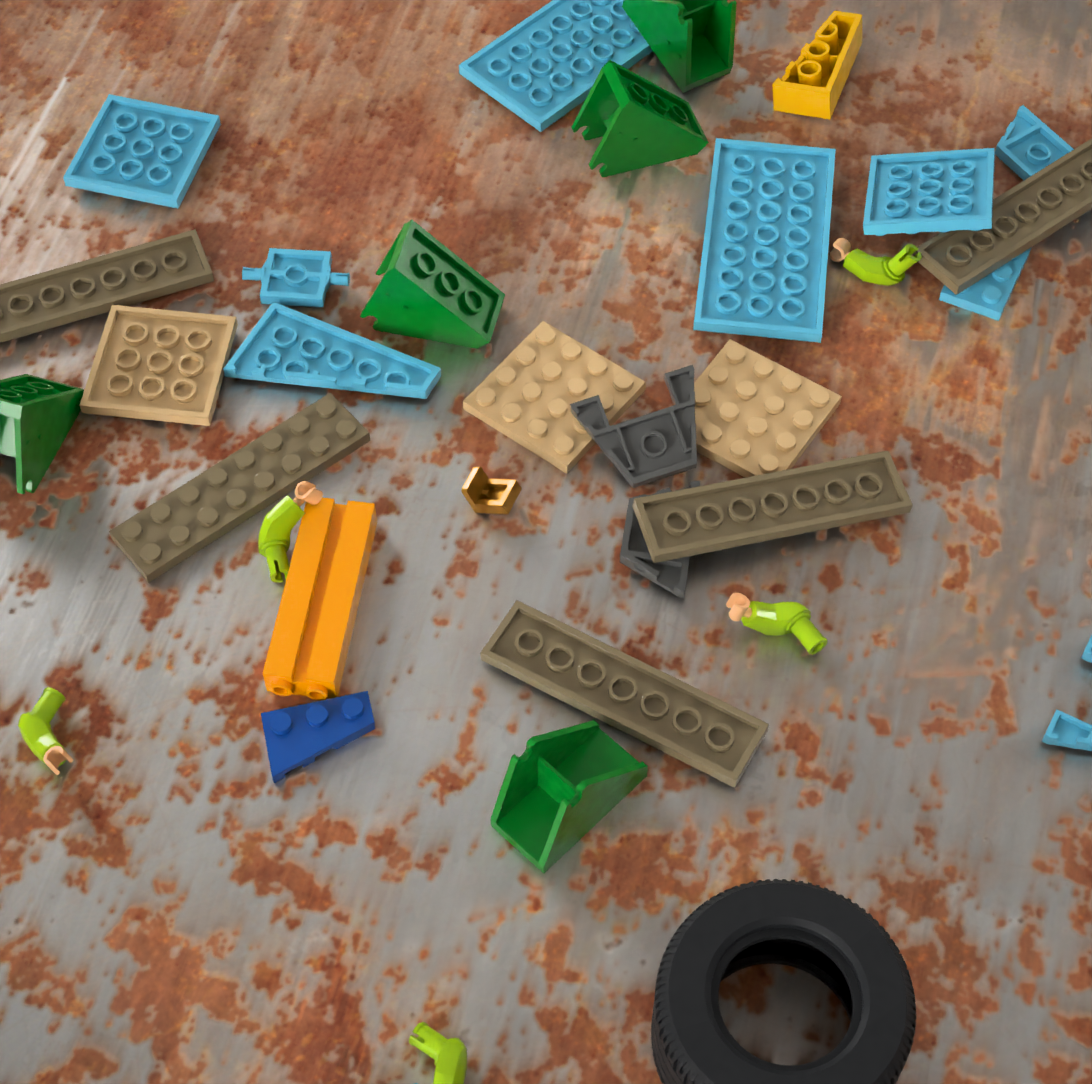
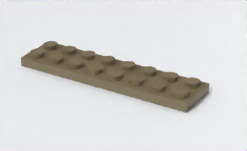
(1018, 222)
(100, 282)
(239, 487)
(771, 506)
(625, 693)

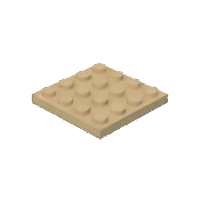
(159, 365)
(533, 393)
(757, 412)

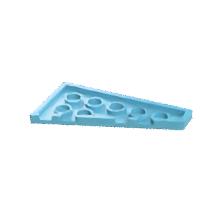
(310, 352)

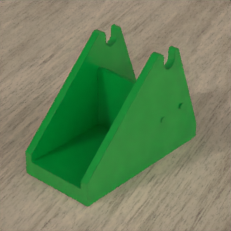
(688, 36)
(637, 123)
(432, 293)
(35, 423)
(562, 790)

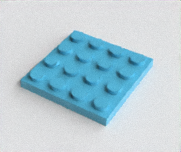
(142, 151)
(930, 192)

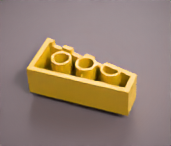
(820, 72)

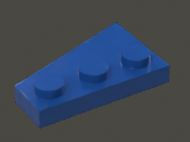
(310, 729)

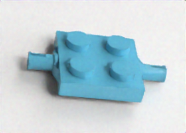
(296, 277)

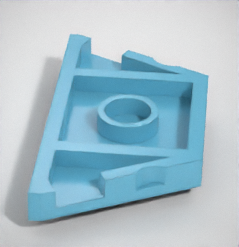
(1029, 145)

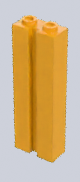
(320, 600)

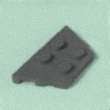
(635, 554)

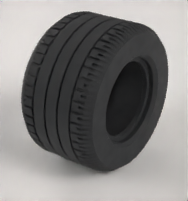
(794, 928)

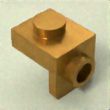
(490, 495)

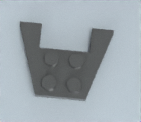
(650, 444)

